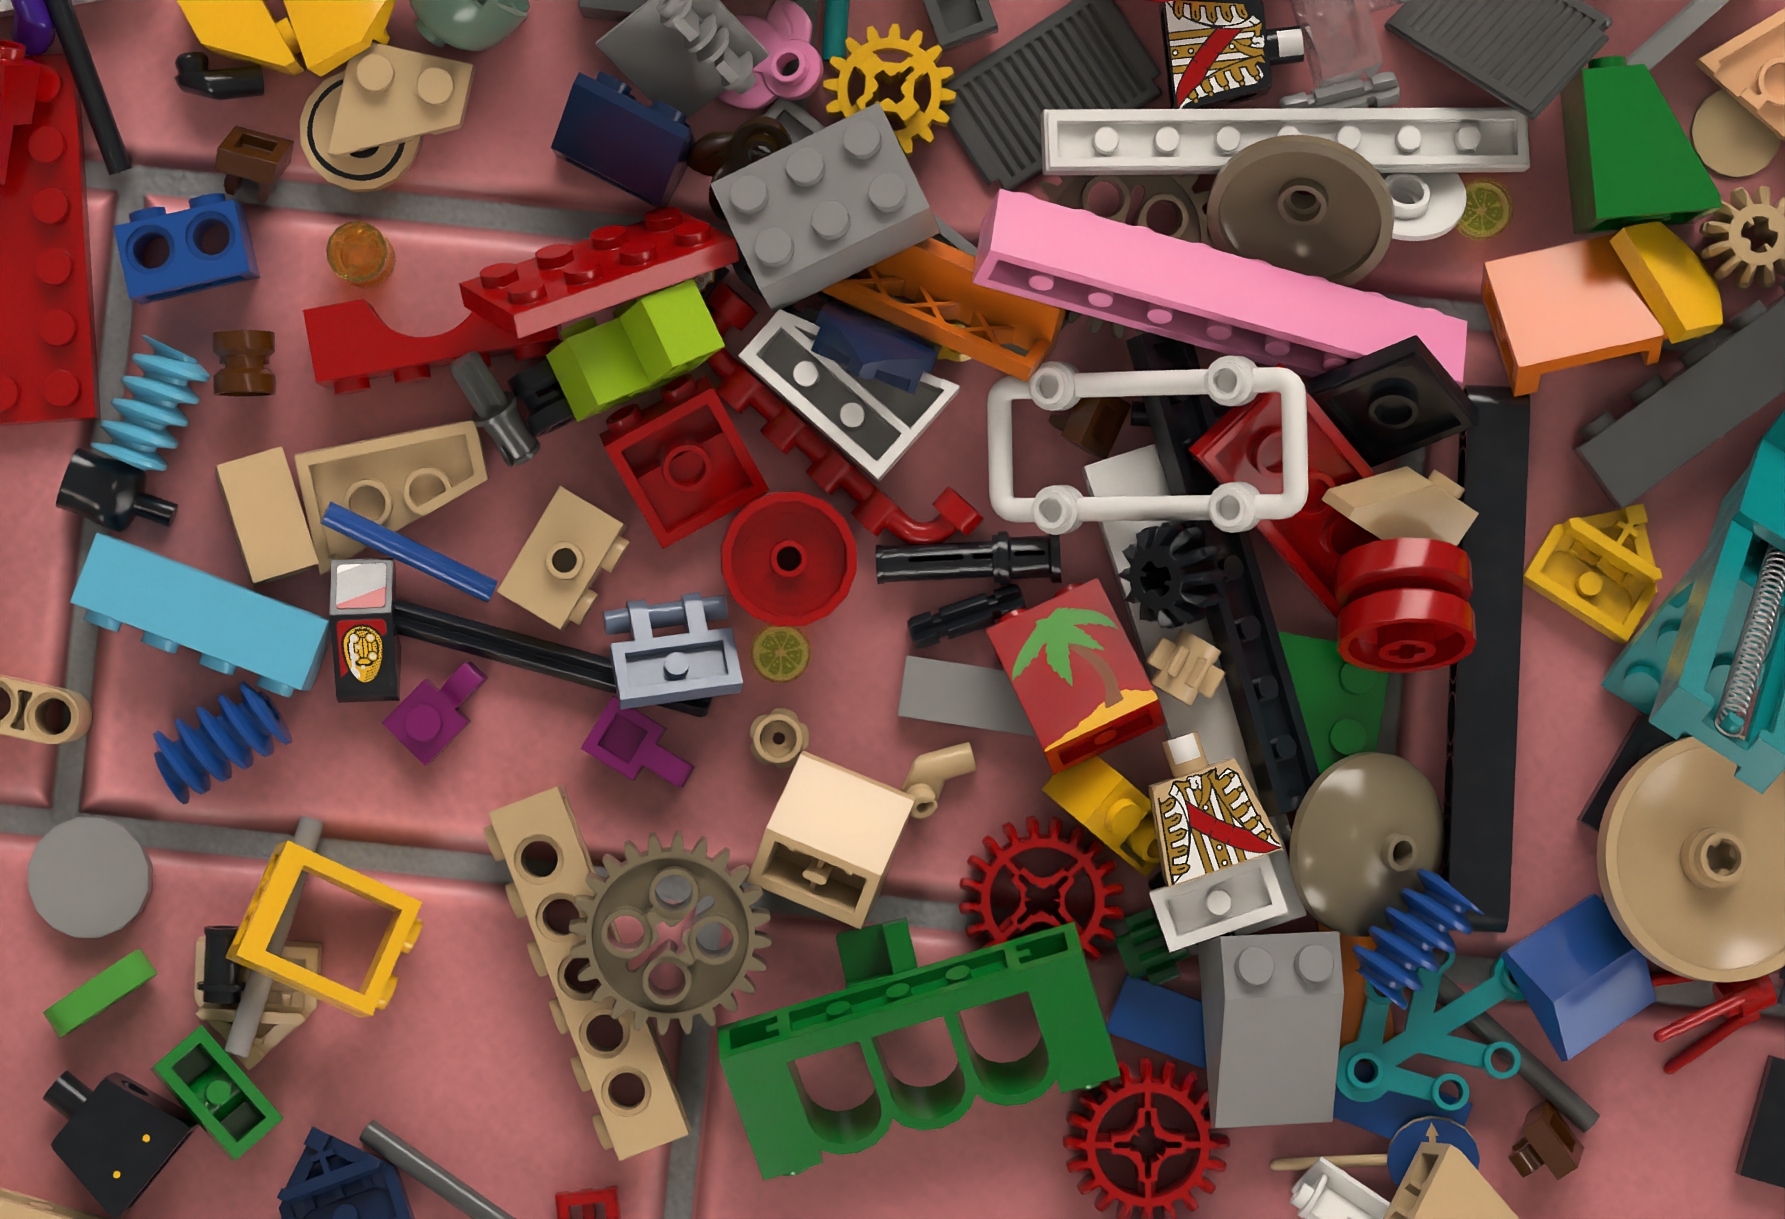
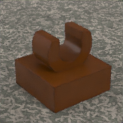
(253, 157)
(1093, 424)
(1546, 1142)

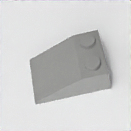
(1271, 1027)

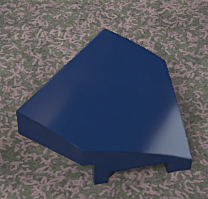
(873, 347)
(342, 1183)

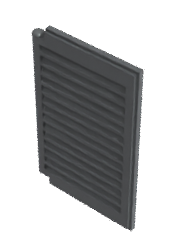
(1507, 47)
(1067, 61)

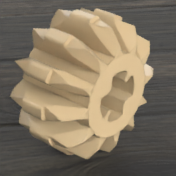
(1735, 250)

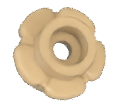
(783, 754)

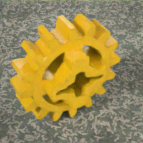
(912, 70)

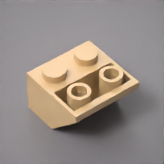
(831, 840)

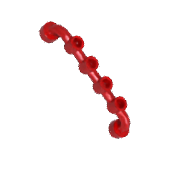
(829, 466)

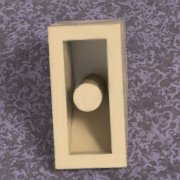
(1405, 505)

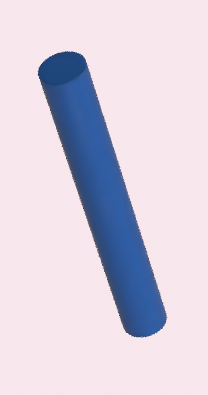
(408, 551)

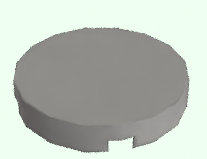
(89, 877)

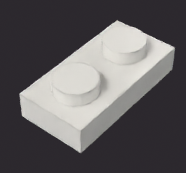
(1218, 903)

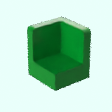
(876, 951)

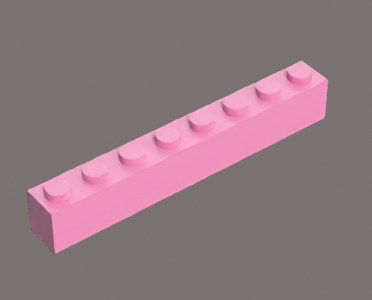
(1196, 291)

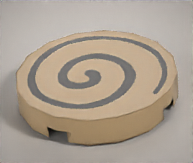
(363, 170)

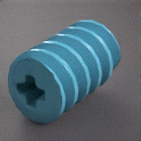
(152, 407)

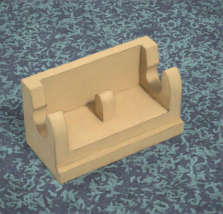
(266, 516)

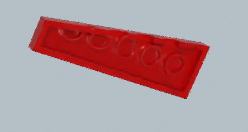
(46, 263)

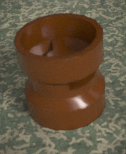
(244, 360)

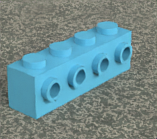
(203, 613)

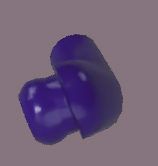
(32, 26)

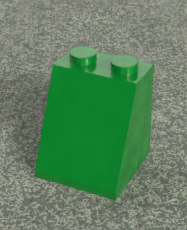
(1629, 152)

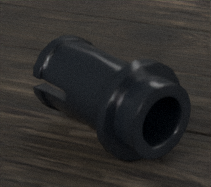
(221, 976)

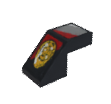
(365, 630)

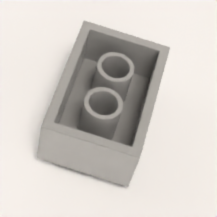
(825, 207)

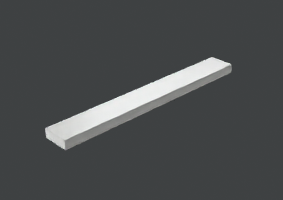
(1207, 138)

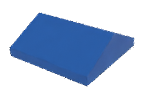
(1580, 976)

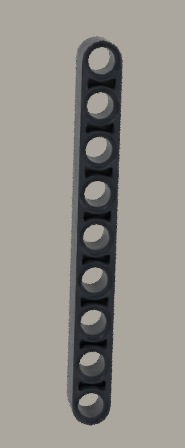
(1486, 682)

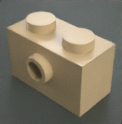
(564, 560)

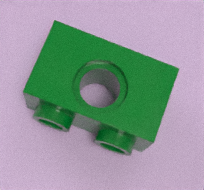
(216, 1093)

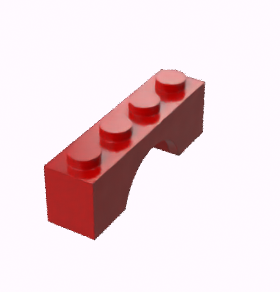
(355, 345)

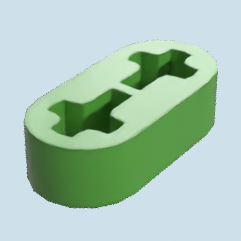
(100, 993)

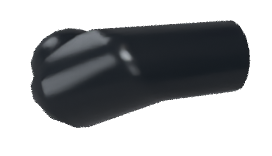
(220, 83)

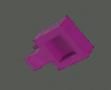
(431, 716)
(630, 741)

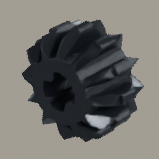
(1172, 574)

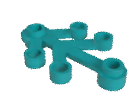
(1426, 1034)

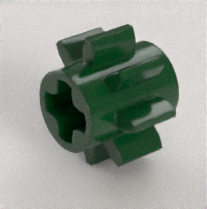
(1146, 949)

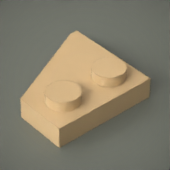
(398, 96)

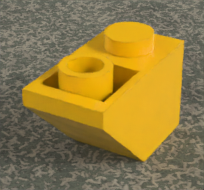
(245, 33)
(1109, 809)

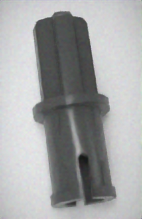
(494, 409)

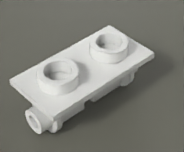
(1334, 1194)

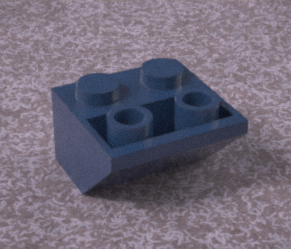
(624, 140)

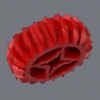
(1079, 862)
(1116, 1141)

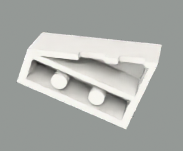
(858, 415)

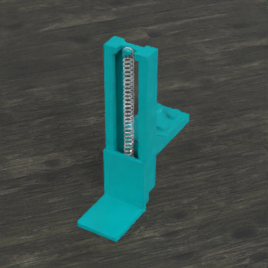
(1723, 631)

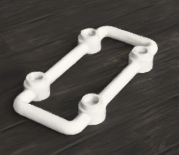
(1228, 382)

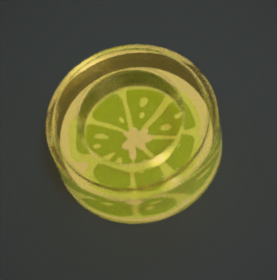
(1487, 209)
(780, 653)

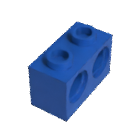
(187, 265)

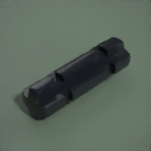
(964, 616)

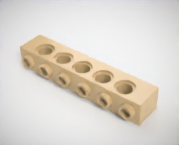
(618, 1125)

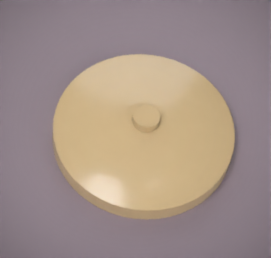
(1696, 864)

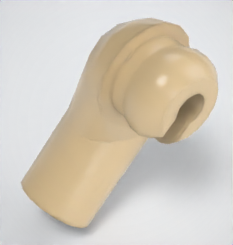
(930, 773)

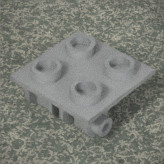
(684, 52)

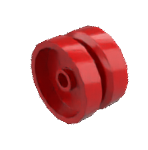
(822, 544)
(1404, 605)

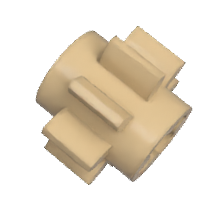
(1185, 667)

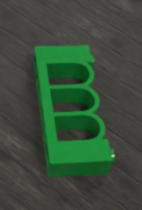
(792, 1130)

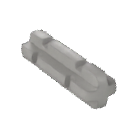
(1378, 91)

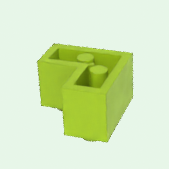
(637, 351)

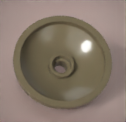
(1328, 234)
(1348, 836)

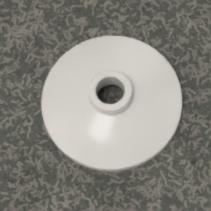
(1425, 204)

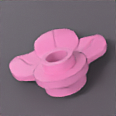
(786, 38)

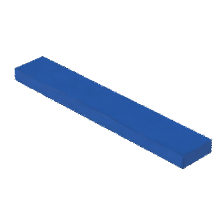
(1175, 1027)

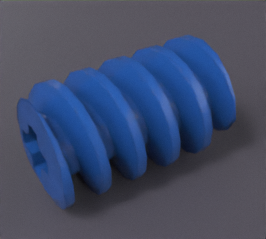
(219, 741)
(1414, 937)

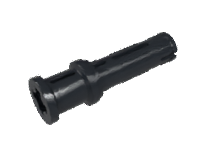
(1001, 558)

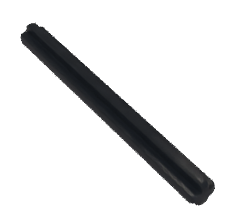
(518, 650)

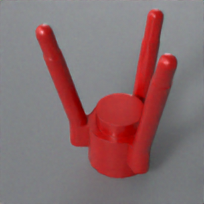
(1735, 1000)

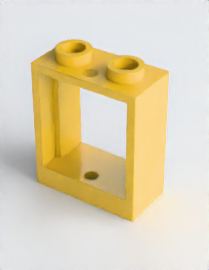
(269, 903)

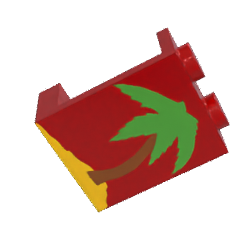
(1076, 675)

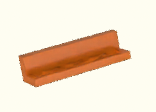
(943, 290)

